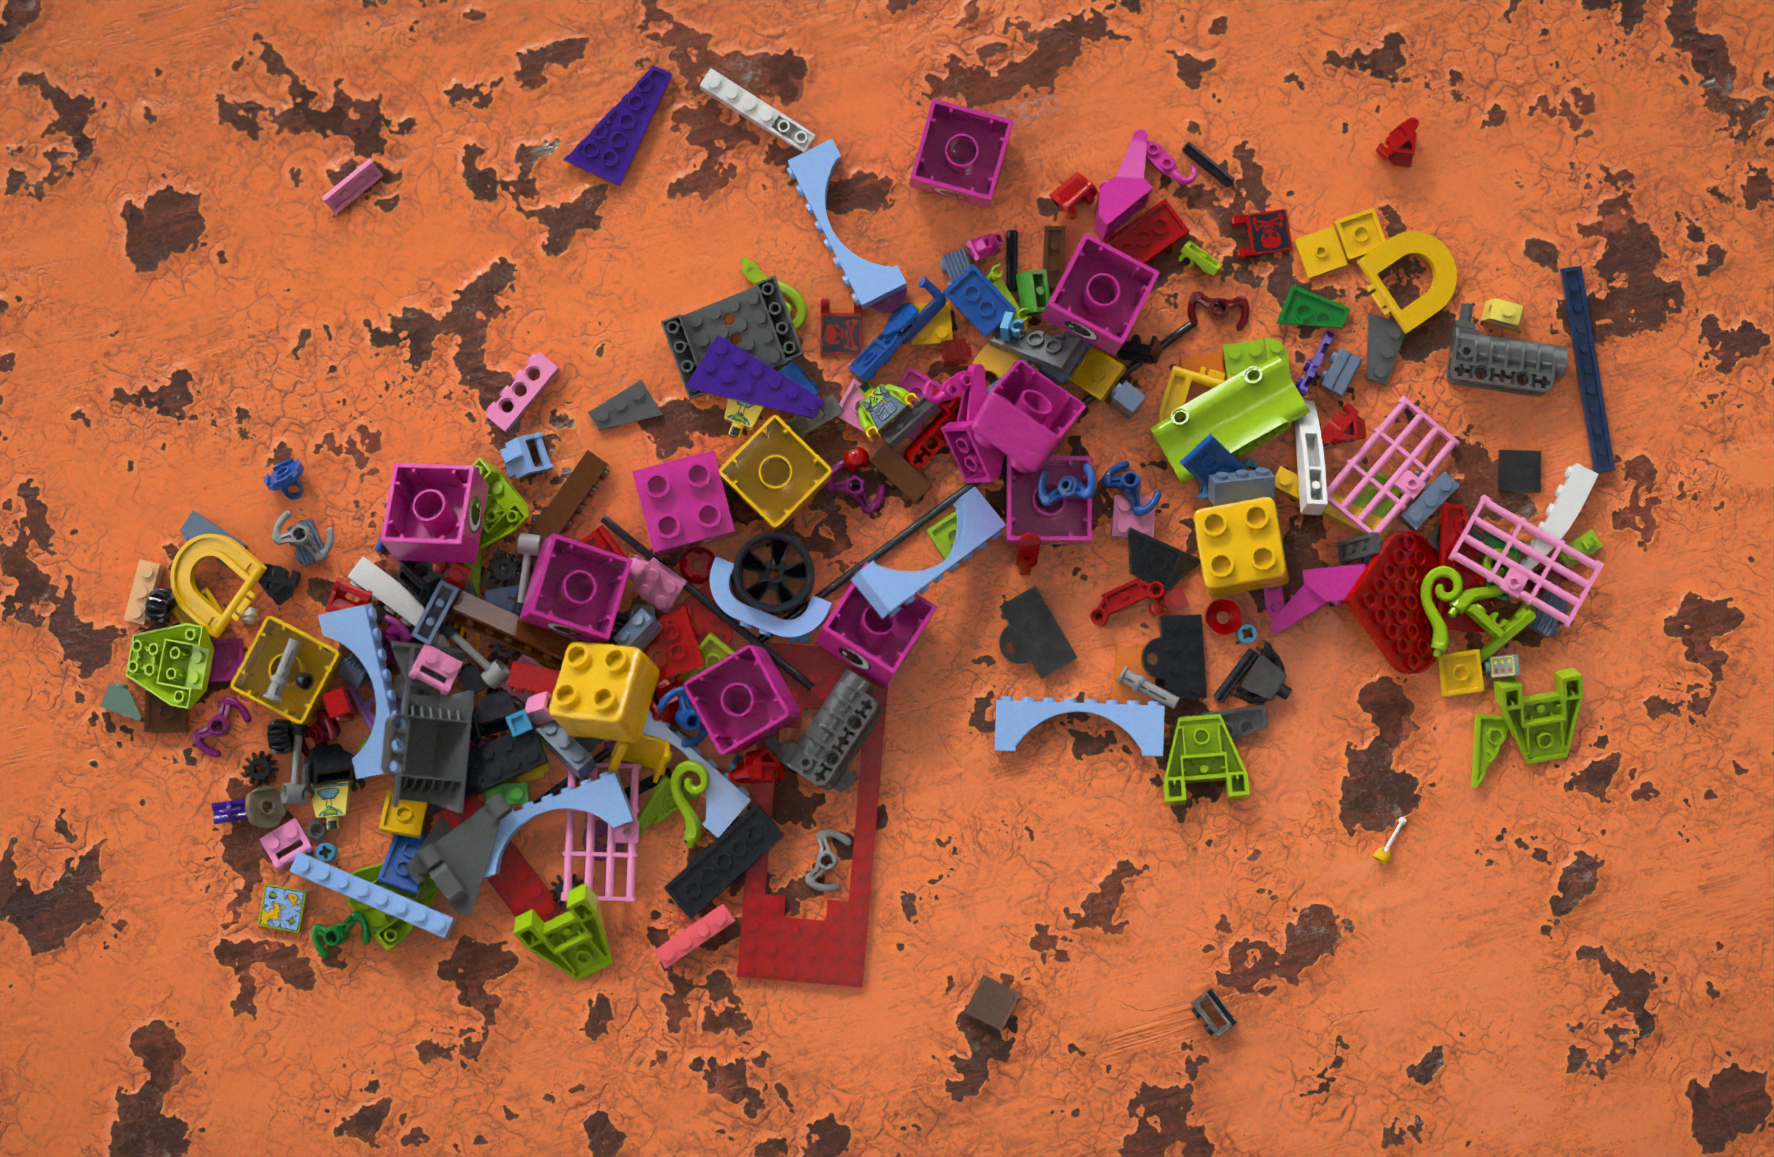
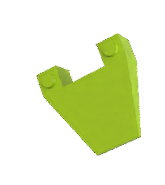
(1542, 721)
(1203, 753)
(570, 941)

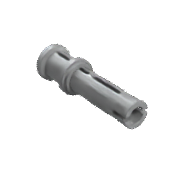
(280, 680)
(1138, 683)

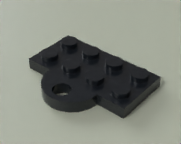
(1035, 634)
(1178, 656)

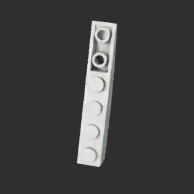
(756, 110)
(1310, 463)
(1564, 510)
(391, 593)

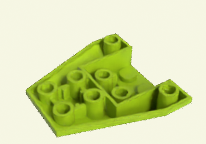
(504, 506)
(172, 663)
(384, 927)

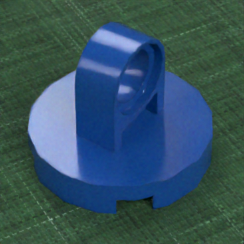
(286, 474)

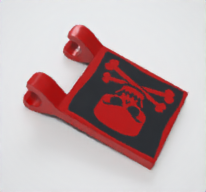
(1266, 232)
(840, 331)

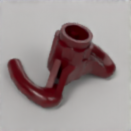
(1238, 301)
(321, 731)

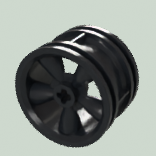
(779, 546)

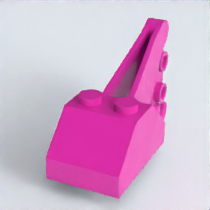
(1129, 190)
(973, 460)
(1319, 588)

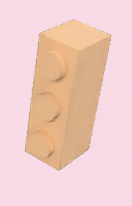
(146, 580)

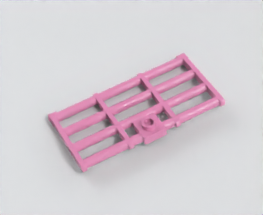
(1402, 479)
(1517, 574)
(624, 834)

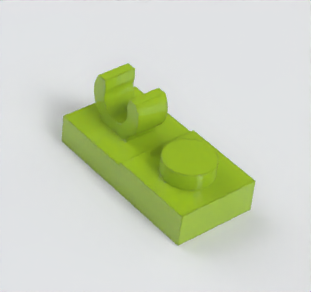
(1206, 262)
(1586, 544)
(1488, 623)

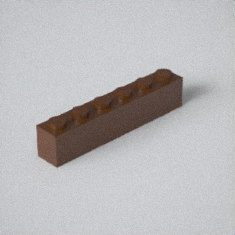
(571, 498)
(509, 631)

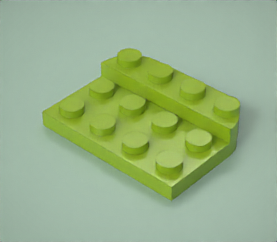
(1252, 353)

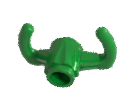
(339, 933)

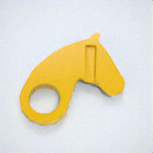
(1000, 361)

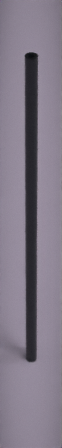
(712, 606)

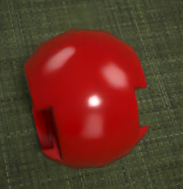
(856, 459)

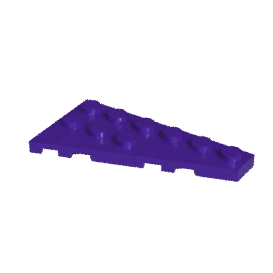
(616, 138)
(743, 378)

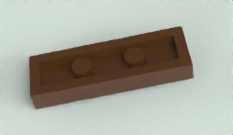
(1054, 253)

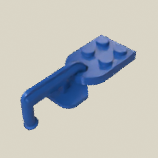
(887, 342)

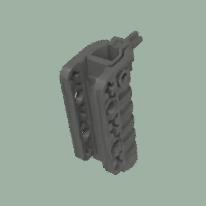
(1502, 358)
(830, 732)

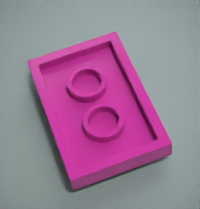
(914, 382)

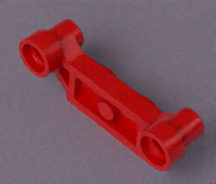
(1125, 596)

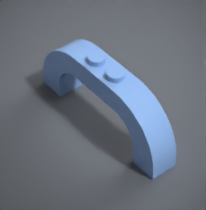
(721, 588)

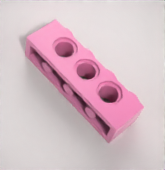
(534, 388)

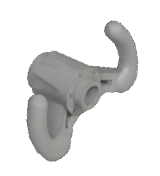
(280, 539)
(821, 838)

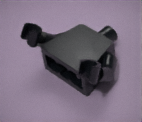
(1263, 678)
(491, 713)
(327, 766)

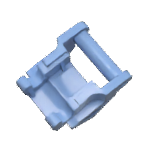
(518, 457)

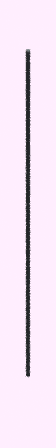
(894, 541)

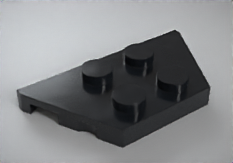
(1157, 561)

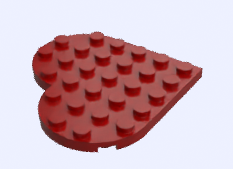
(1390, 603)

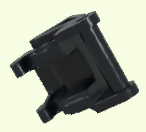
(277, 584)

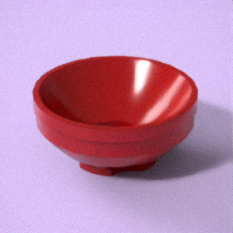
(691, 575)
(1231, 608)

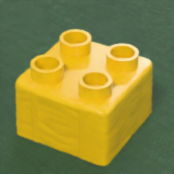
(775, 473)
(1240, 547)
(264, 658)
(604, 691)

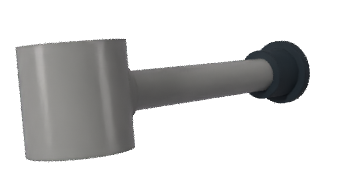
(529, 546)
(494, 672)
(292, 791)

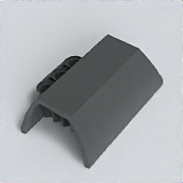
(430, 748)

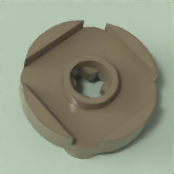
(254, 810)

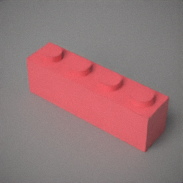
(694, 935)

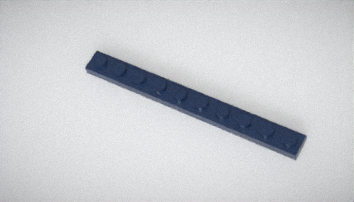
(1587, 369)

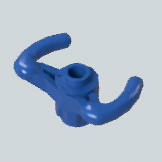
(1067, 487)
(1130, 487)
(686, 716)

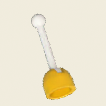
(1383, 853)

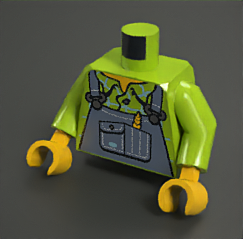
(881, 406)

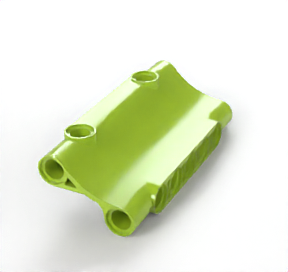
(1235, 412)

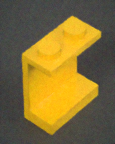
(648, 752)

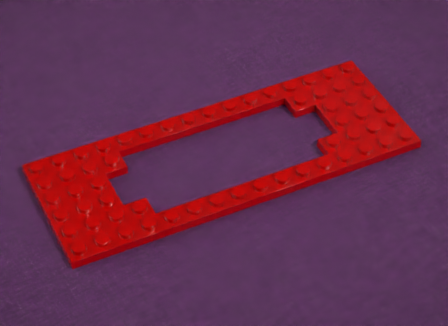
(809, 948)

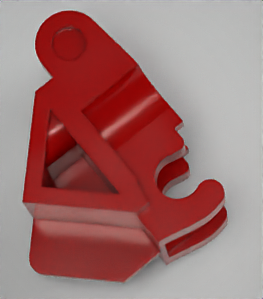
(1400, 144)
(1072, 192)
(1344, 428)
(339, 600)
(672, 707)
(757, 767)

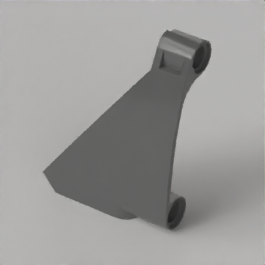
(462, 855)

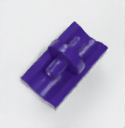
(229, 811)

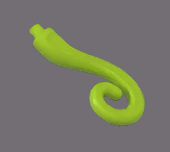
(754, 275)
(1468, 596)
(1440, 632)
(692, 823)

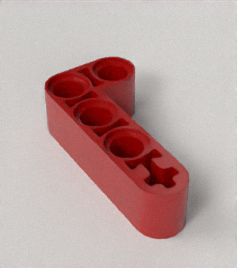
(932, 430)

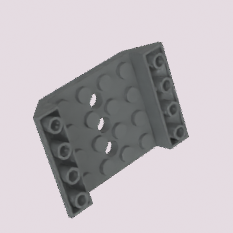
(759, 319)

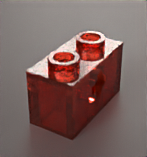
(955, 352)

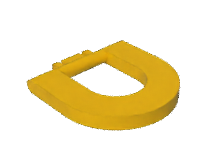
(1443, 281)
(1179, 386)
(185, 589)

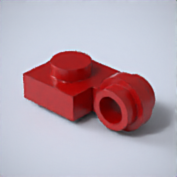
(456, 574)
(1174, 601)

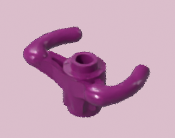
(867, 508)
(396, 631)
(212, 725)

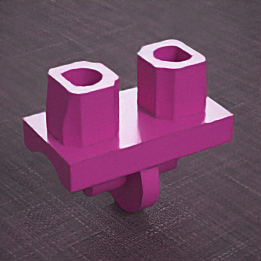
(985, 246)

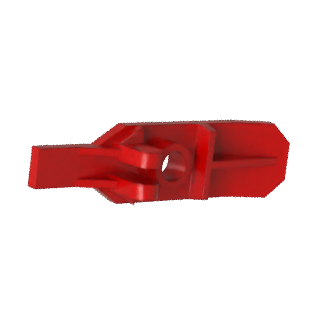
(1028, 552)

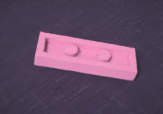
(352, 186)

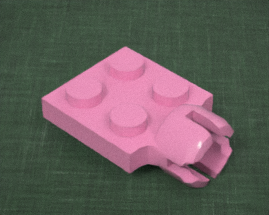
(655, 582)

